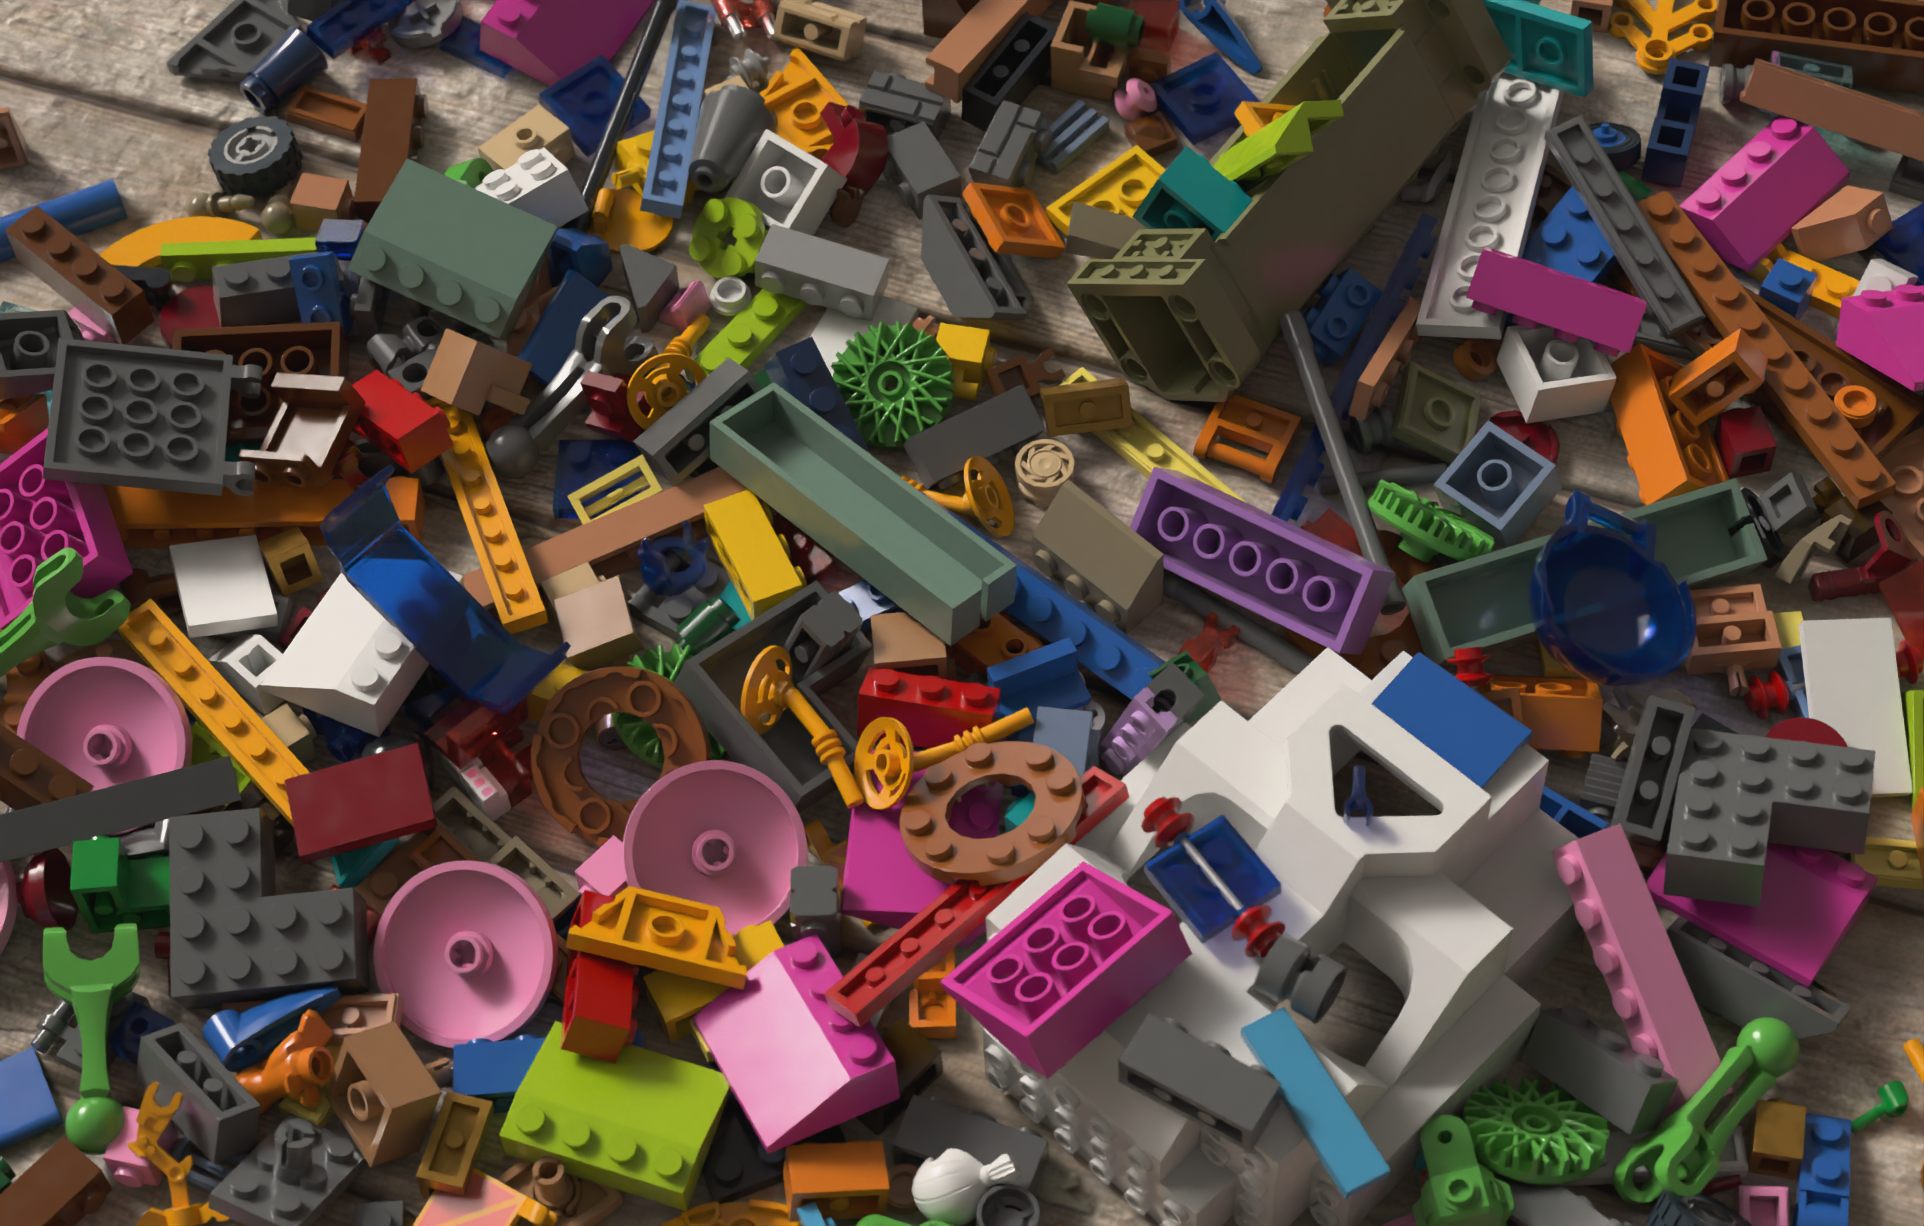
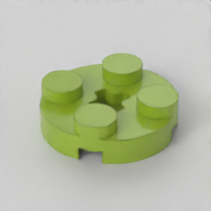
(709, 237)

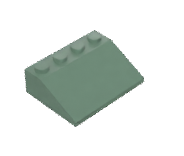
(454, 249)

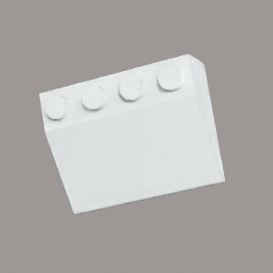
(348, 662)

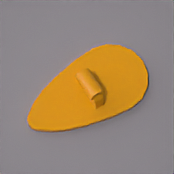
(621, 222)

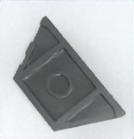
(234, 41)

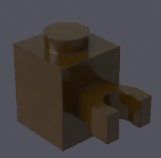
(1862, 531)

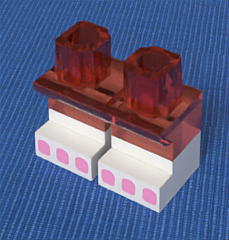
(496, 777)

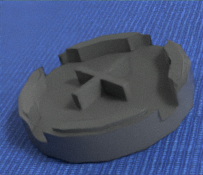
(425, 22)

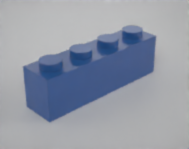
(498, 1067)

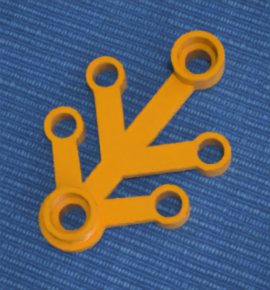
(1655, 52)

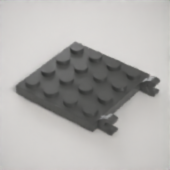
(146, 418)

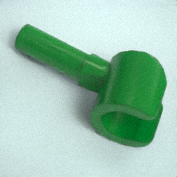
(1893, 1104)

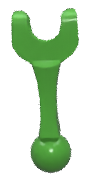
(58, 614)
(93, 991)
(1686, 1146)

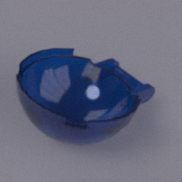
(1607, 602)

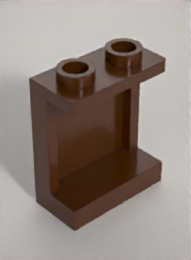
(307, 430)

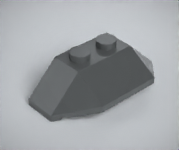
(965, 266)
(1746, 989)

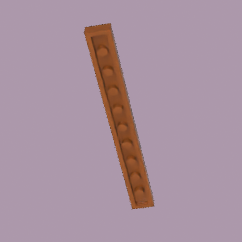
(1786, 377)

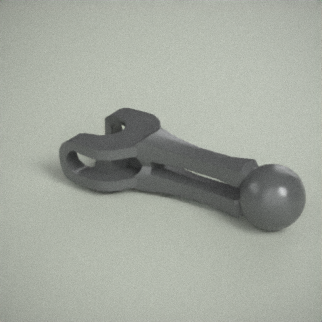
(598, 348)

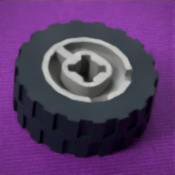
(255, 156)

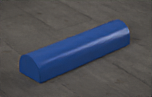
(75, 211)

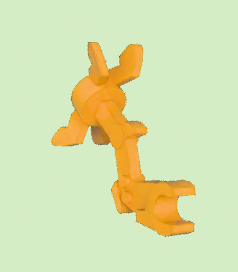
(153, 1121)

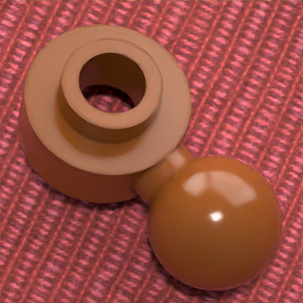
(1477, 357)

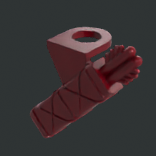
(1887, 561)

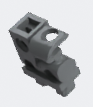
(416, 349)

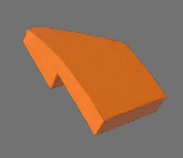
(930, 1006)

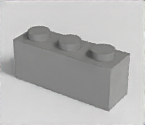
(821, 272)

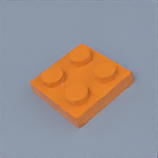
(1013, 220)

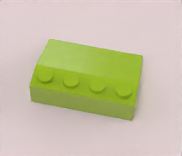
(620, 1123)

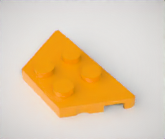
(797, 100)
(662, 935)

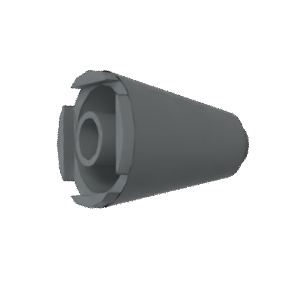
(726, 135)

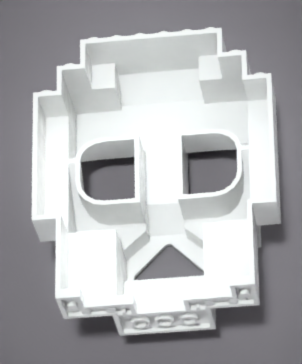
(1440, 903)

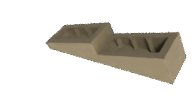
(1098, 231)
(494, 846)

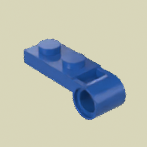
(1824, 1173)

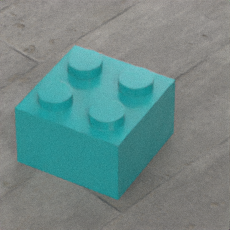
(1192, 197)

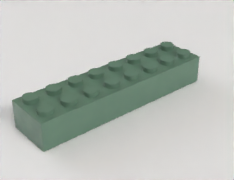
(863, 513)
(1487, 596)

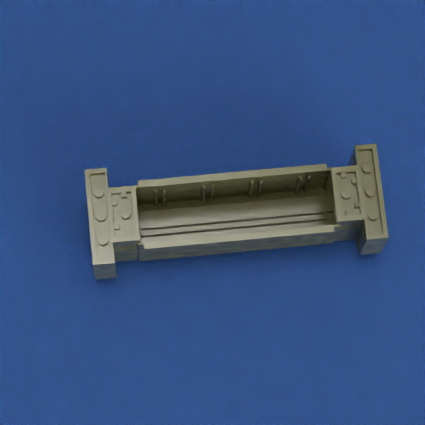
(1203, 311)

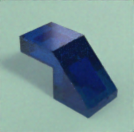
(340, 237)

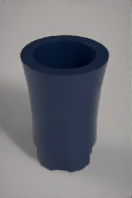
(283, 70)

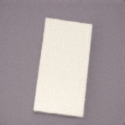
(1857, 693)

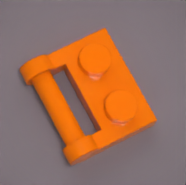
(1253, 426)

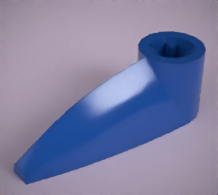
(1222, 30)
(254, 1034)

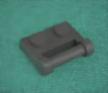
(679, 607)

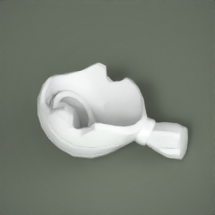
(955, 1183)

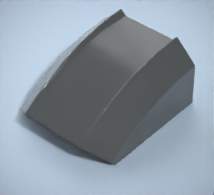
(31, 349)

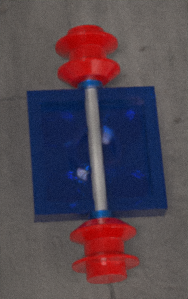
(1212, 877)

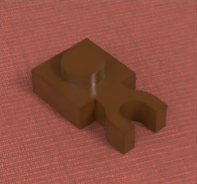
(1019, 371)

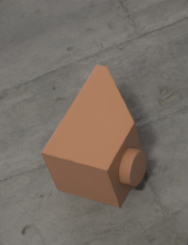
(1843, 224)

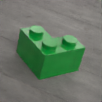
(118, 889)

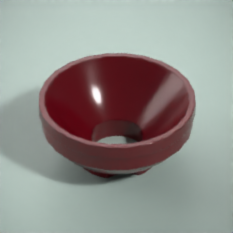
(46, 891)

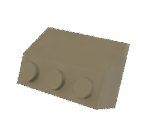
(1099, 558)

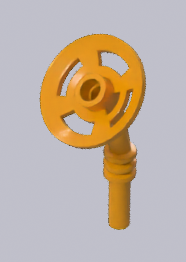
(664, 385)
(981, 497)
(778, 693)
(902, 764)

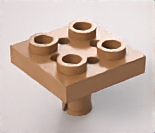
(554, 1189)

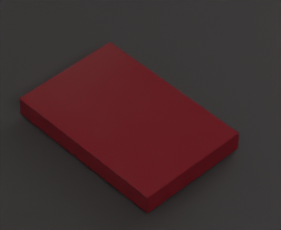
(360, 803)

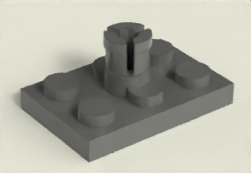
(289, 1176)

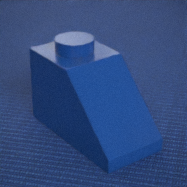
(578, 252)

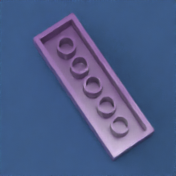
(1262, 561)

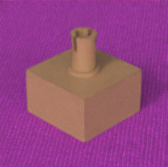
(385, 1092)

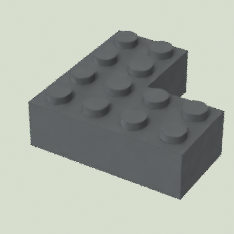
(785, 752)
(1755, 792)
(240, 938)

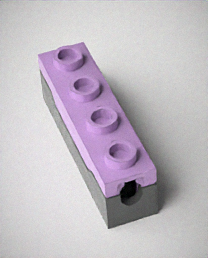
(1149, 719)

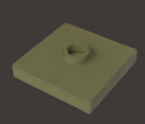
(1435, 413)

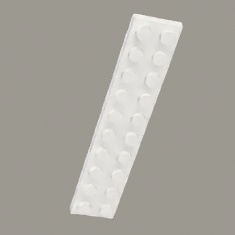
(1489, 202)

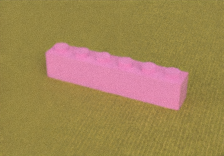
(1637, 959)

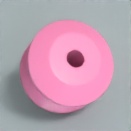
(1135, 100)

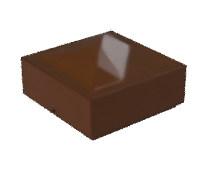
(1151, 134)

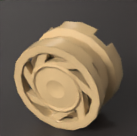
(1043, 470)

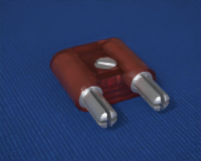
(745, 14)

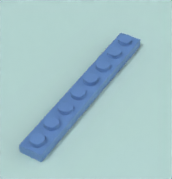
(678, 110)

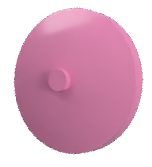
(108, 722)
(717, 840)
(466, 952)

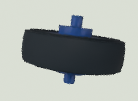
(1619, 143)

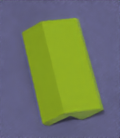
(1277, 143)

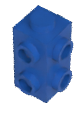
(1339, 313)

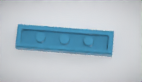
(1316, 1103)

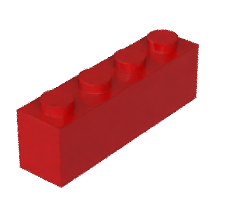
(597, 996)

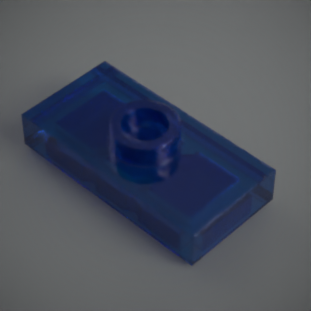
(465, 45)

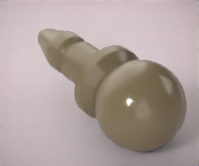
(216, 204)
(277, 215)

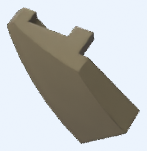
(1825, 537)

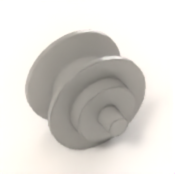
(750, 69)

